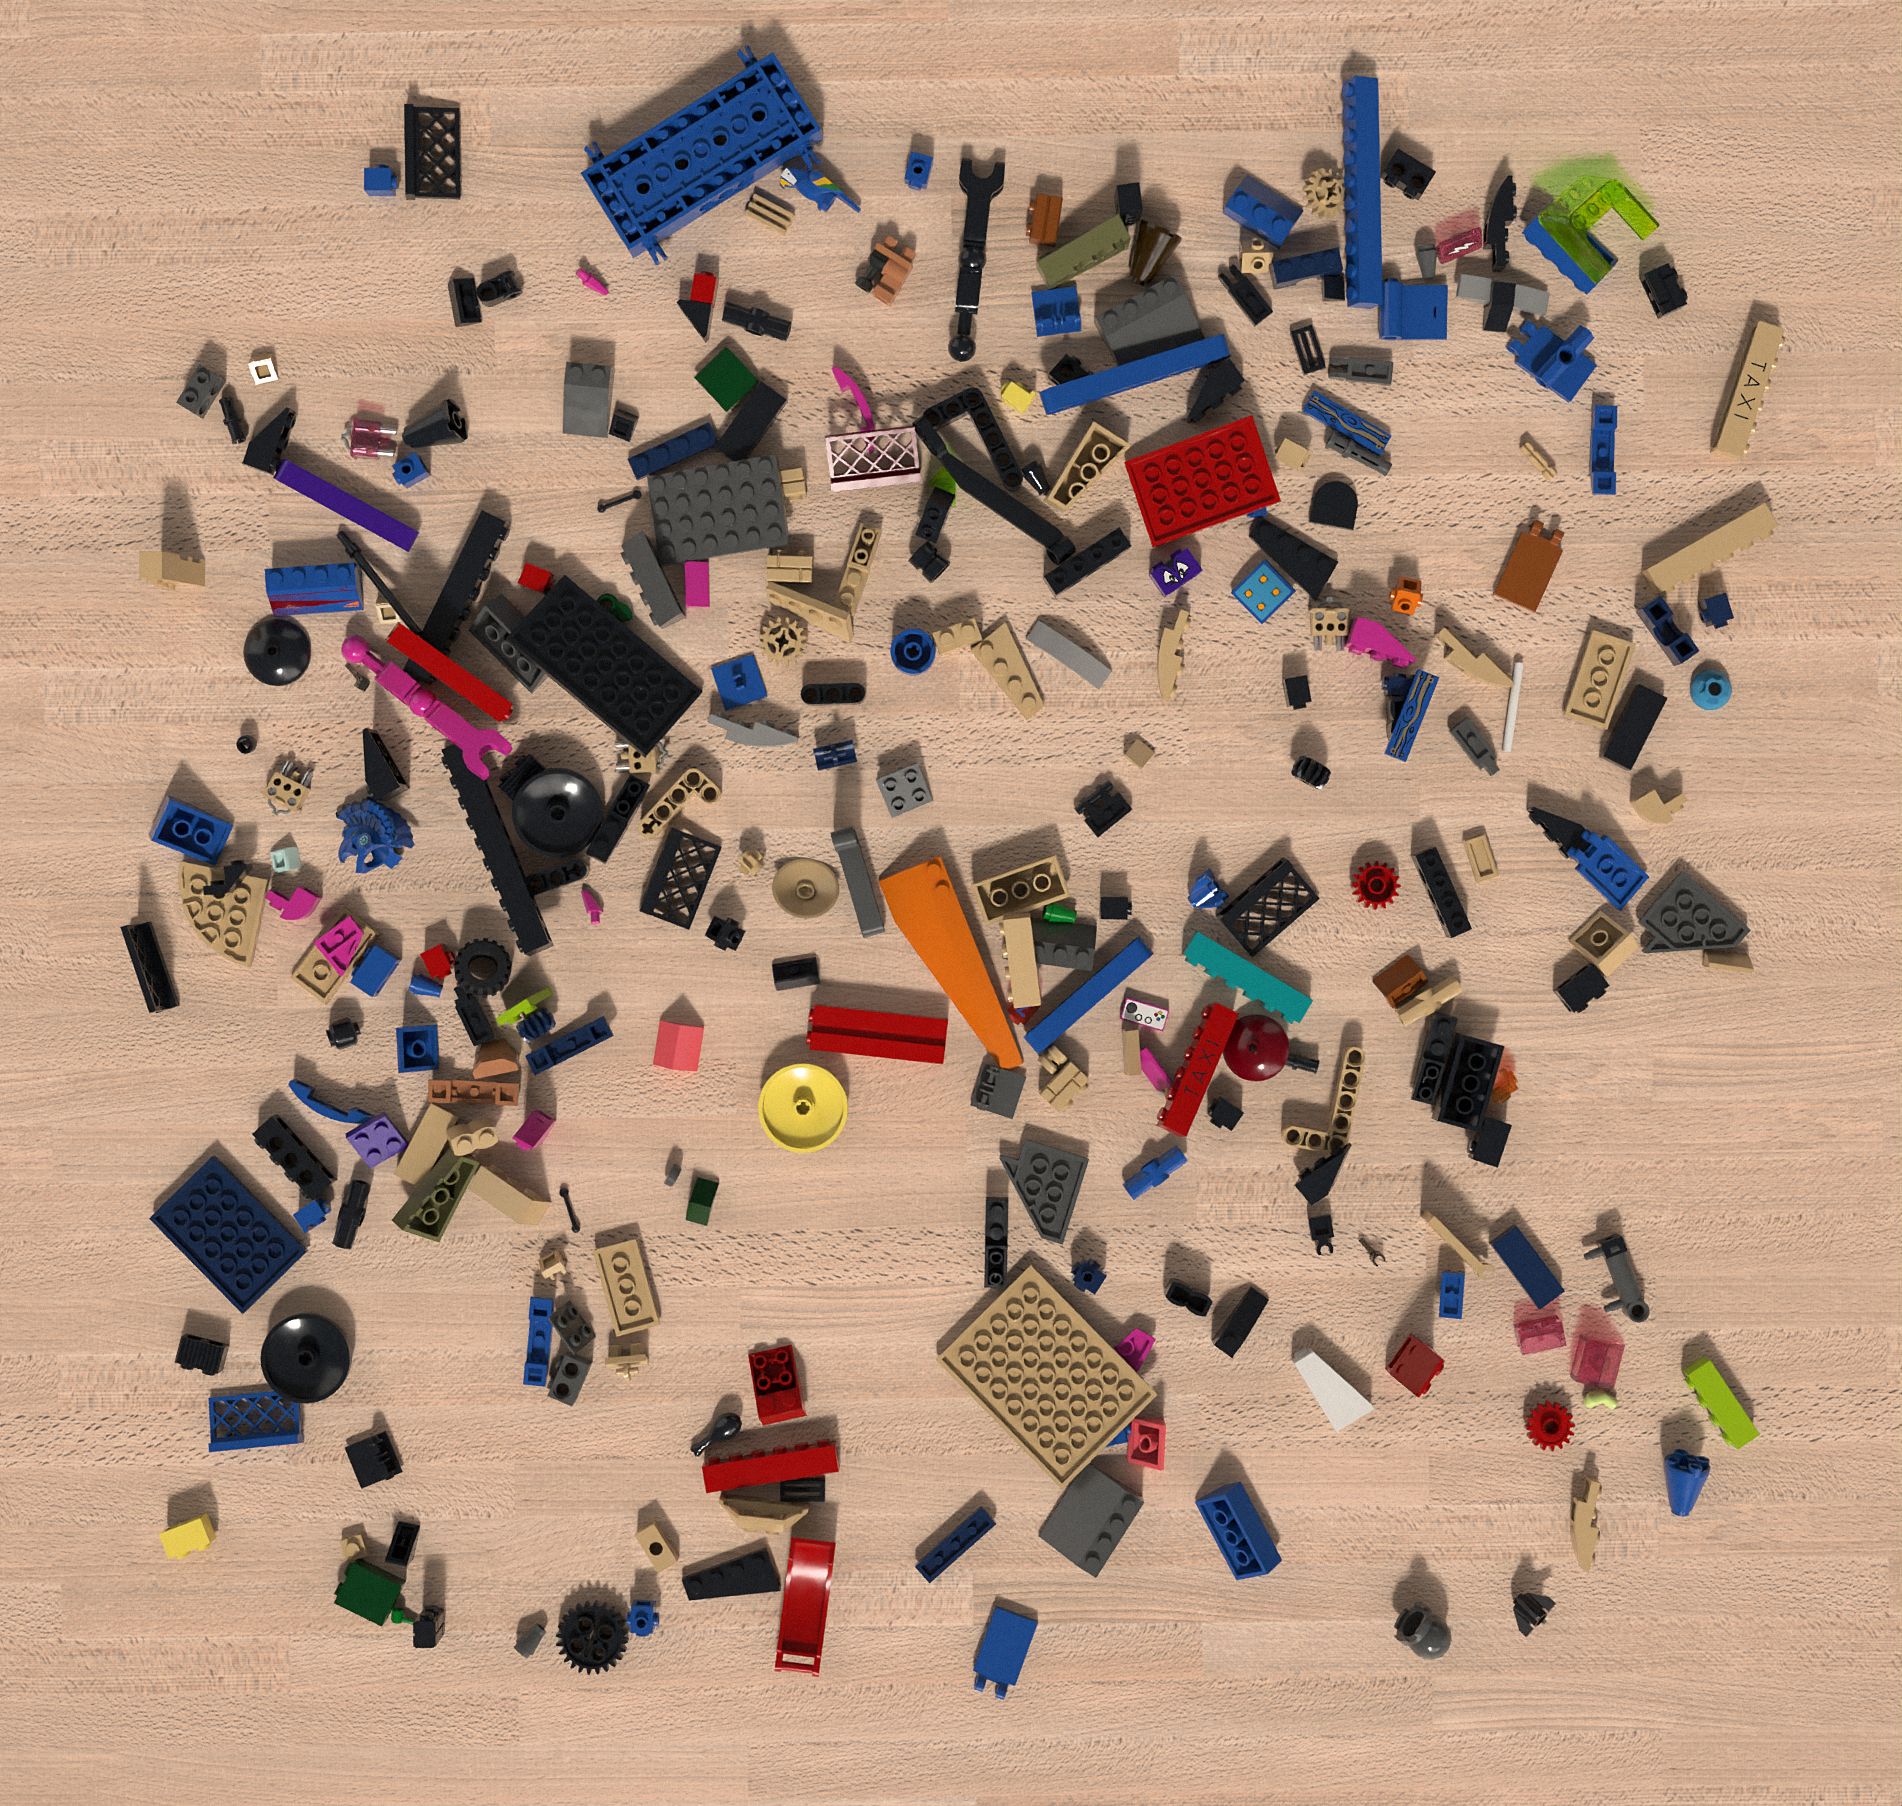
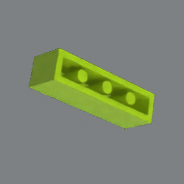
(1720, 1403)

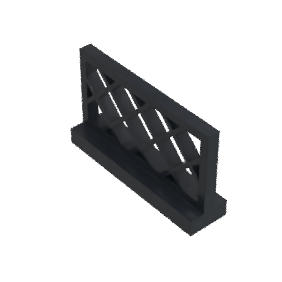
(412, 157)
(662, 869)
(1258, 890)
(150, 967)

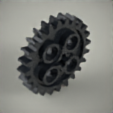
(574, 1630)

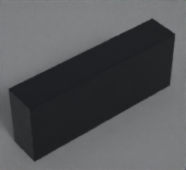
(751, 423)
(1633, 727)

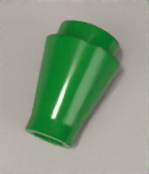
(1058, 913)

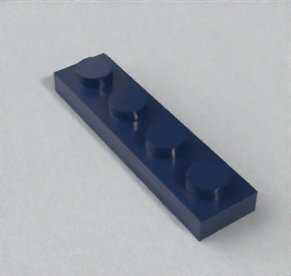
(672, 451)
(955, 1544)

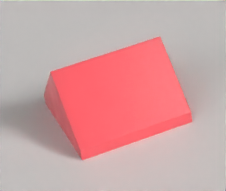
(678, 1046)
(1147, 1442)

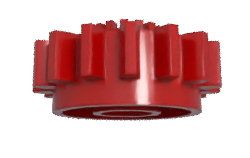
(1387, 882)
(1559, 1431)

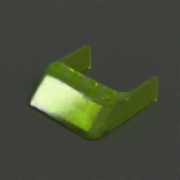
(1581, 207)

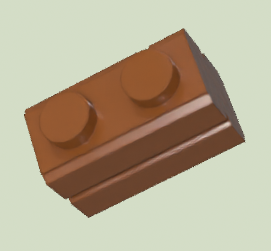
(1045, 220)

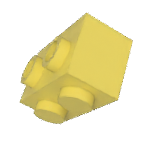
(187, 1536)

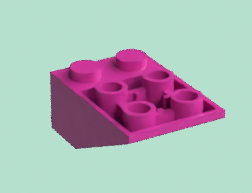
(1375, 640)

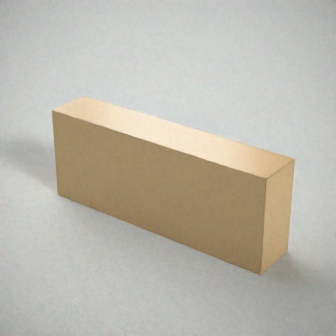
(426, 1144)

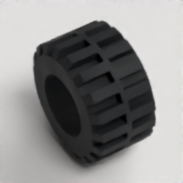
(486, 949)

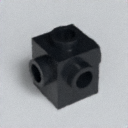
(725, 933)

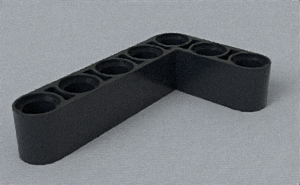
(983, 431)

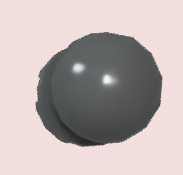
(1423, 1632)

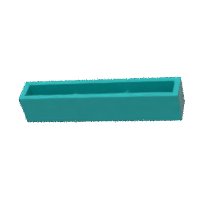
(1248, 977)

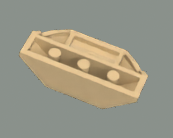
(762, 1513)

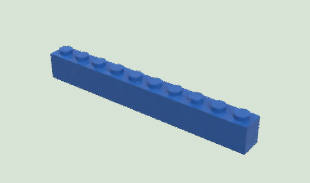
(1362, 192)

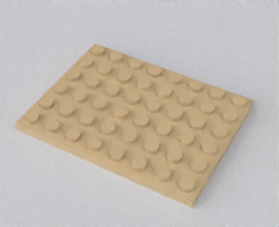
(1046, 1377)

